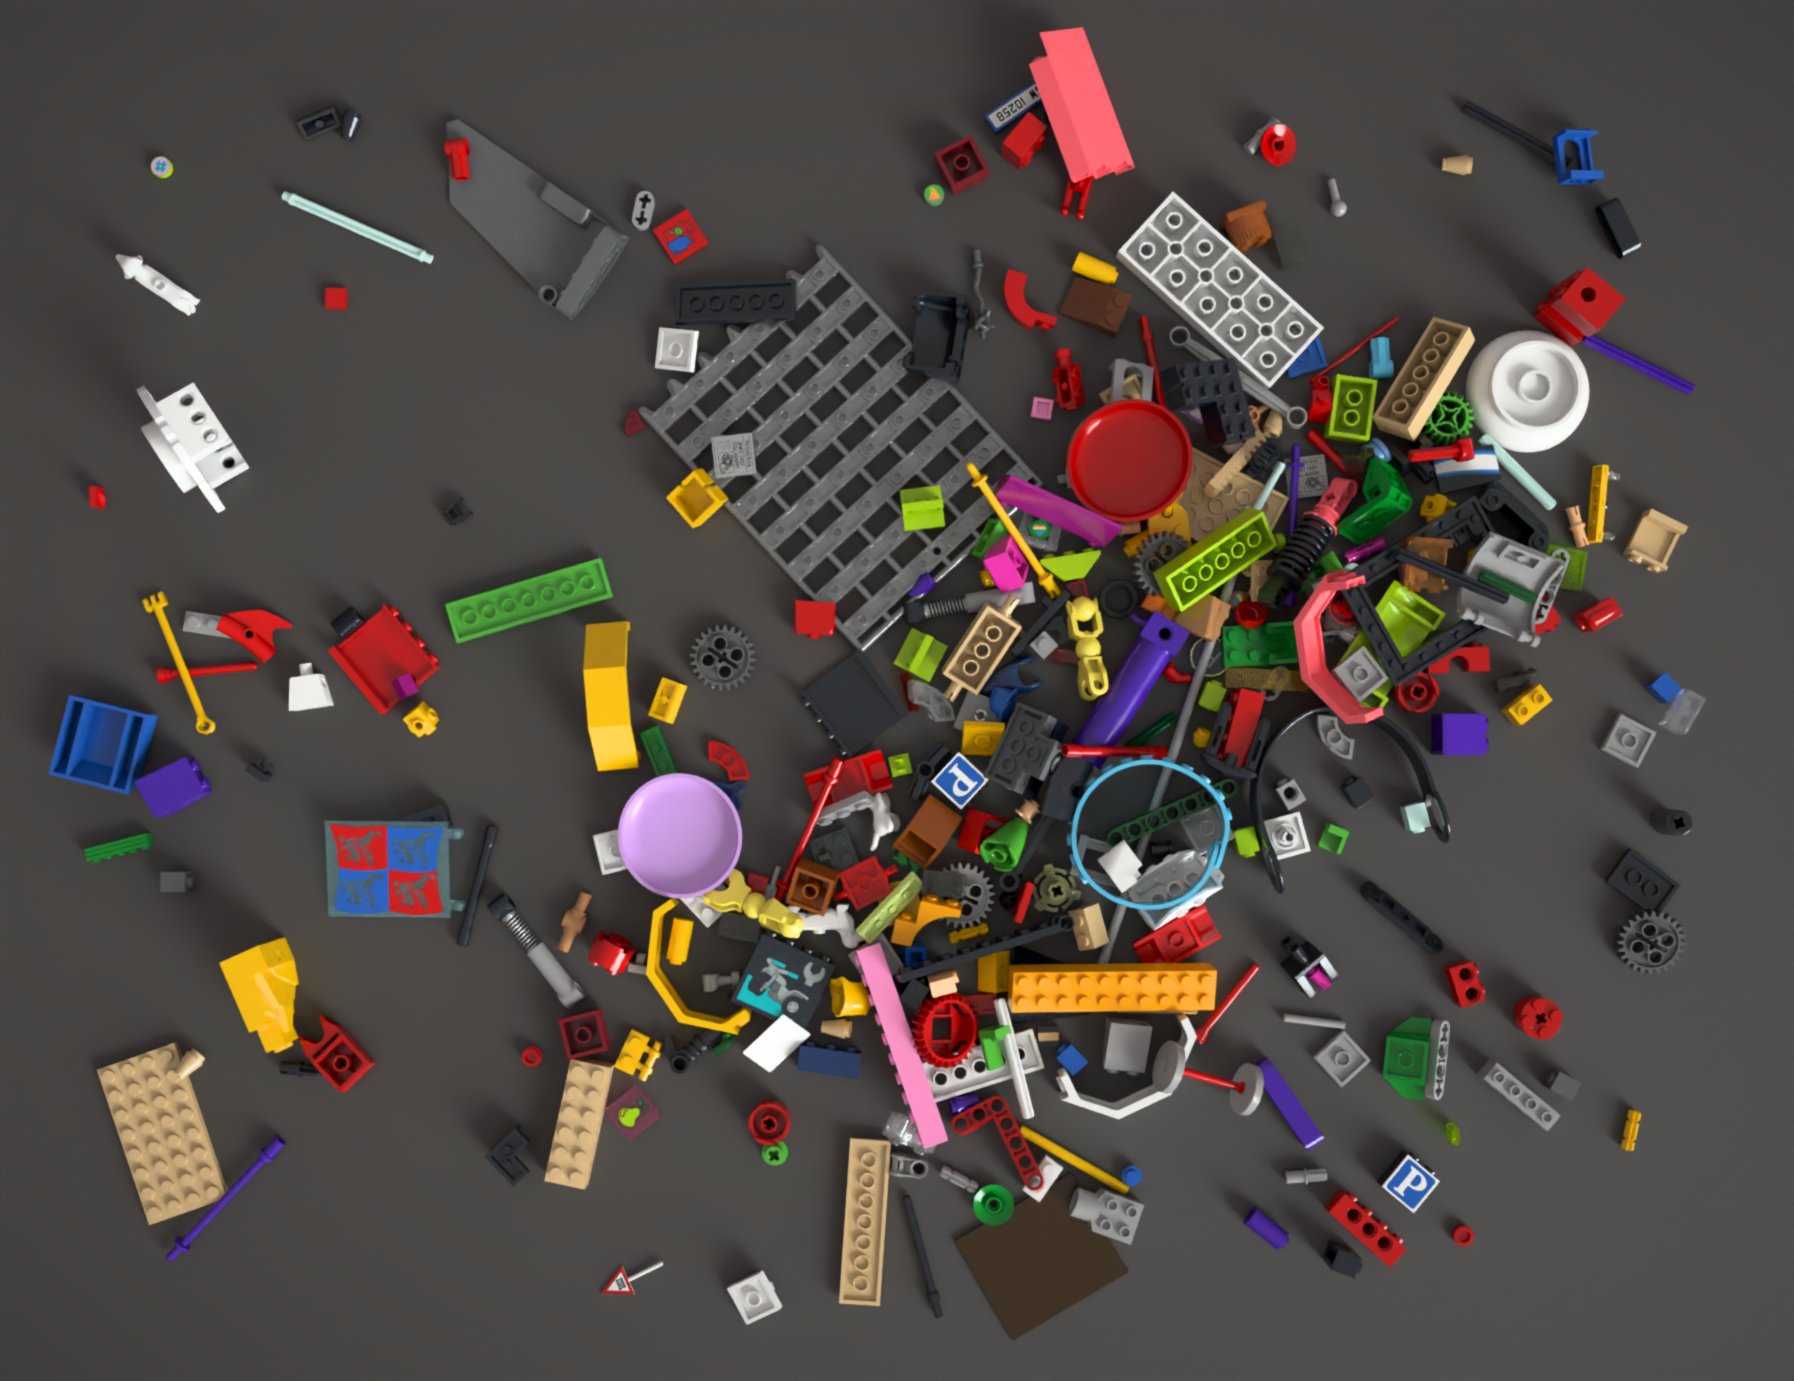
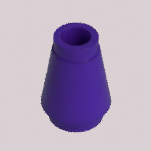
(924, 584)
(962, 1103)

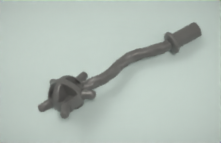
(981, 322)

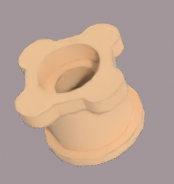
(1028, 810)

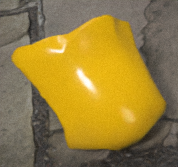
(849, 997)

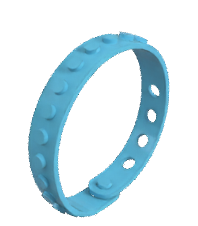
(1214, 853)

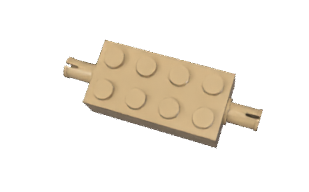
(981, 648)

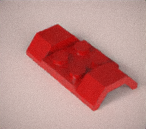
(858, 774)
(1178, 938)

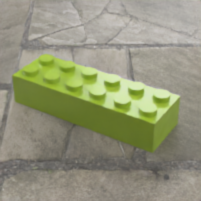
(1215, 559)

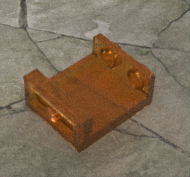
(1432, 549)

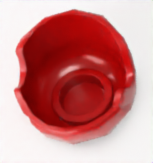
(1250, 614)

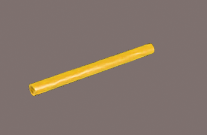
(1074, 1160)

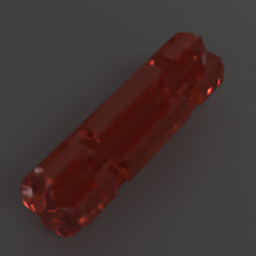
(904, 677)

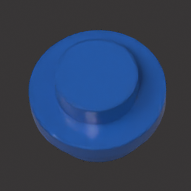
(1131, 1175)

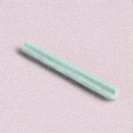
(1519, 473)

